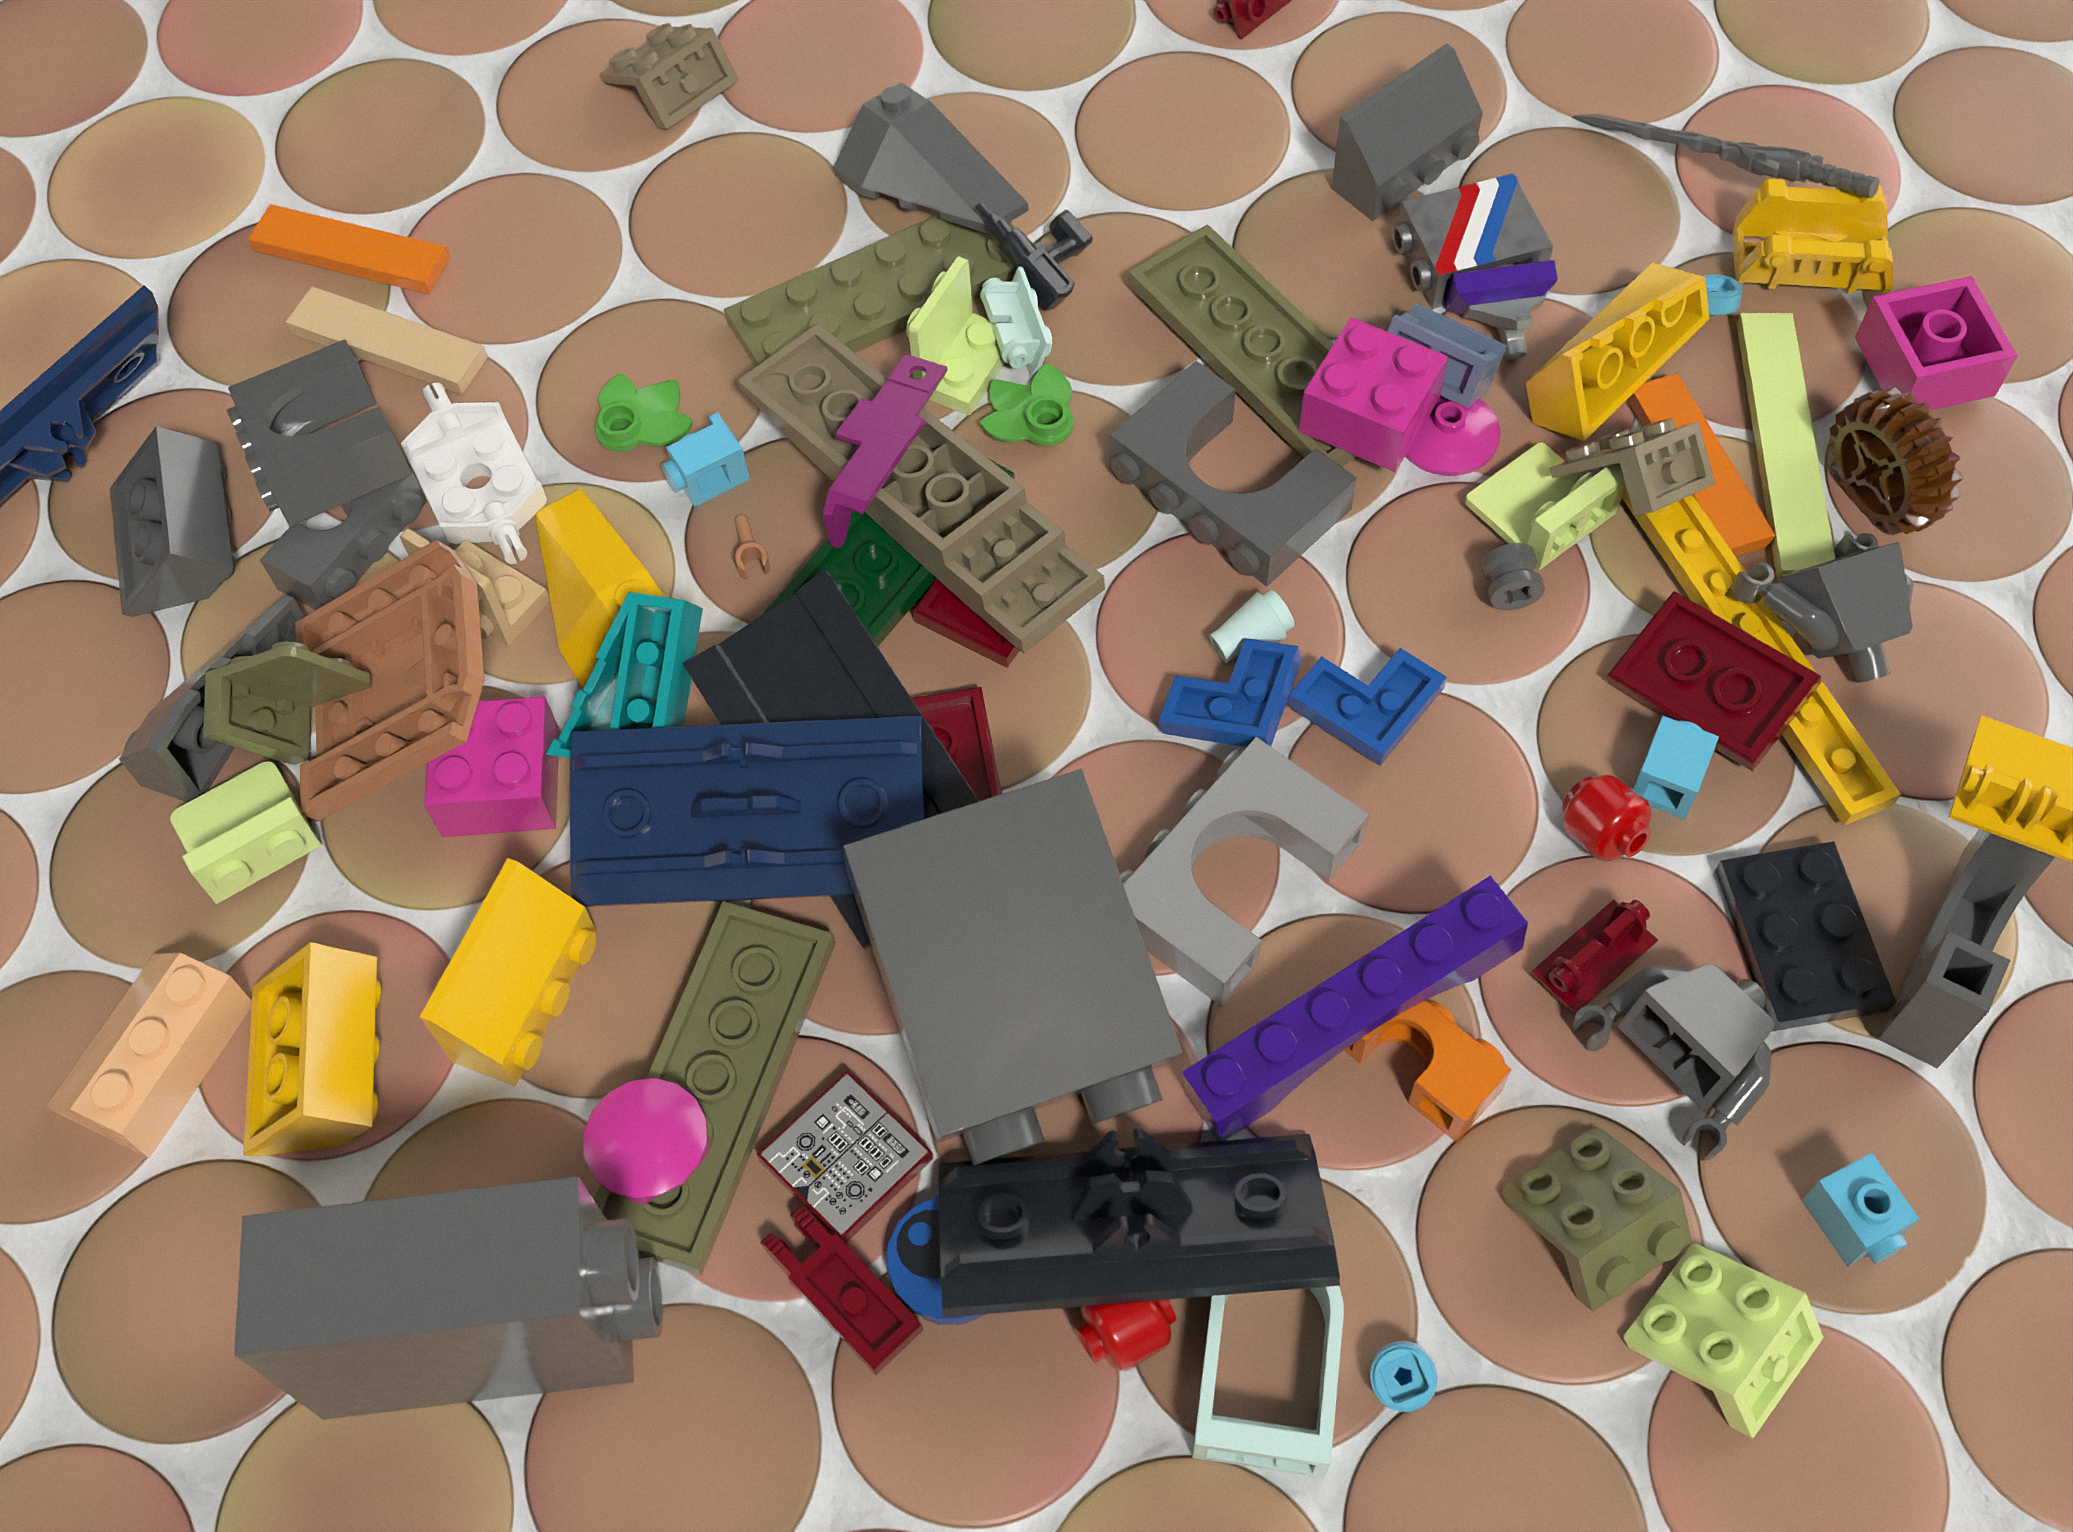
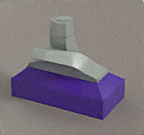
(1503, 299)

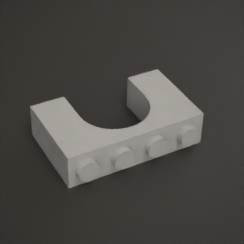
(1254, 797)

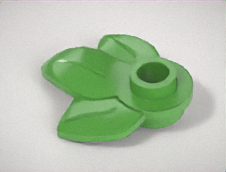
(1024, 409)
(644, 414)

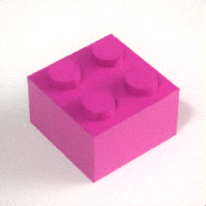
(1936, 343)
(1372, 394)
(500, 774)

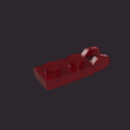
(846, 1294)

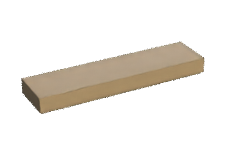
(387, 339)

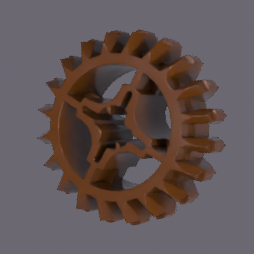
(1895, 461)

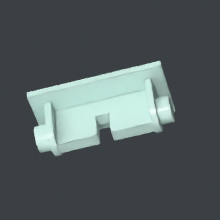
(1025, 336)

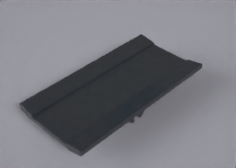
(815, 665)
(1133, 1225)

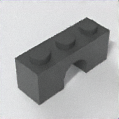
(328, 563)

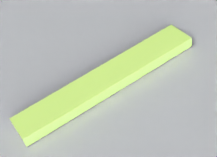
(1784, 442)

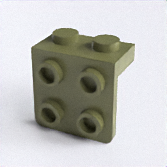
(267, 699)
(1603, 1213)

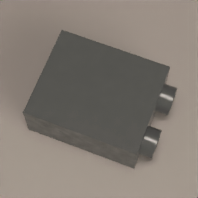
(1013, 964)
(443, 1298)

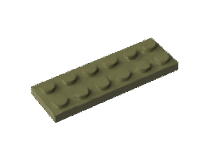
(867, 291)
(1239, 329)
(730, 1054)

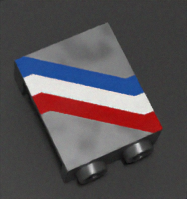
(1467, 232)

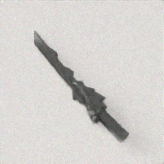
(1759, 160)

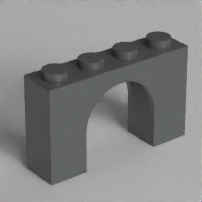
(320, 469)
(1256, 529)
(1956, 964)

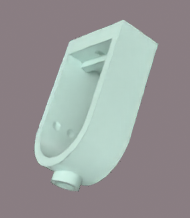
(1263, 1443)

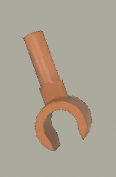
(748, 548)

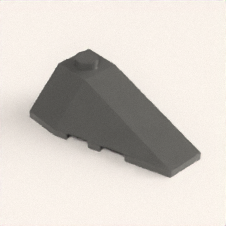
(917, 155)
(169, 745)

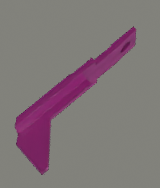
(883, 434)

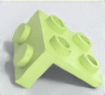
(242, 831)

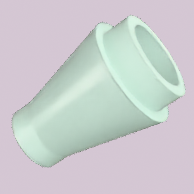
(1260, 618)

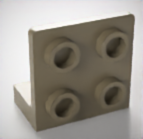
(673, 71)
(1656, 463)

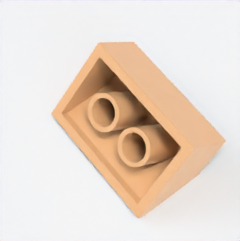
(153, 1052)

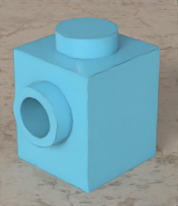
(1861, 1211)

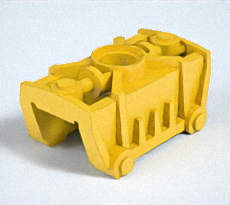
(1811, 238)

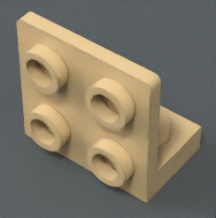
(505, 596)

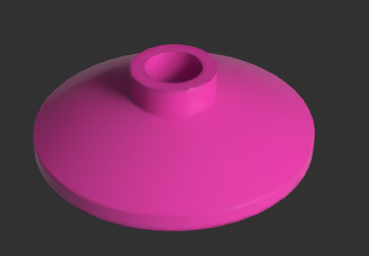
(1456, 446)

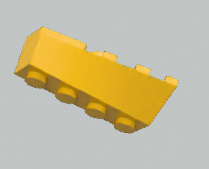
(1618, 351)

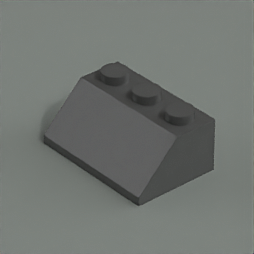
(1406, 134)
(170, 523)

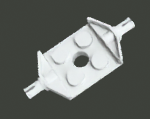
(467, 443)

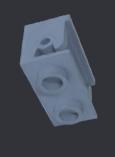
(1471, 354)

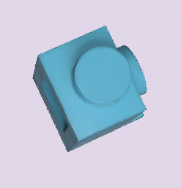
(706, 462)

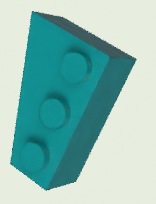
(638, 670)

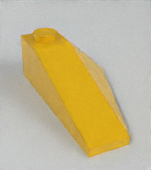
(586, 577)

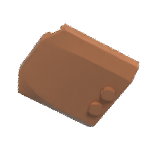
(423, 648)

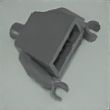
(1841, 603)
(1699, 1034)

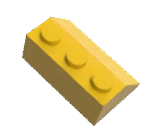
(510, 975)
(312, 1052)

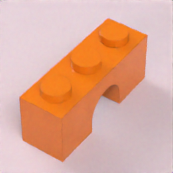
(1459, 1073)

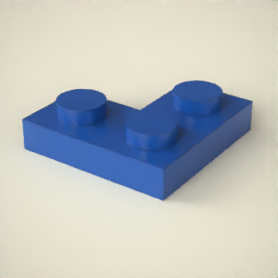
(1238, 709)
(1371, 715)

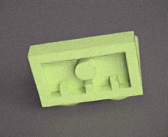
(957, 338)
(1546, 511)
(1728, 1333)

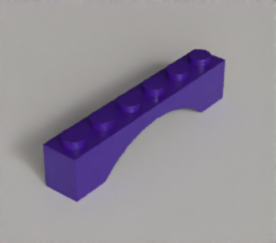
(1287, 1047)

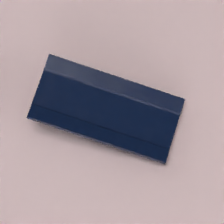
(61, 404)
(735, 807)

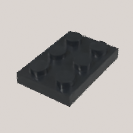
(1804, 936)

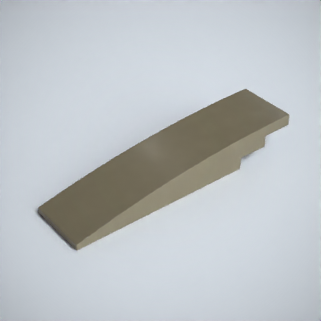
(941, 499)

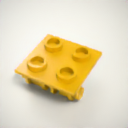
(2018, 788)

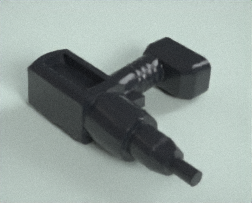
(1037, 260)

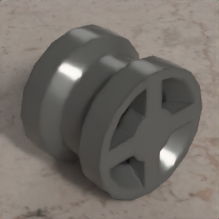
(1512, 576)

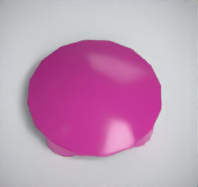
(645, 1139)

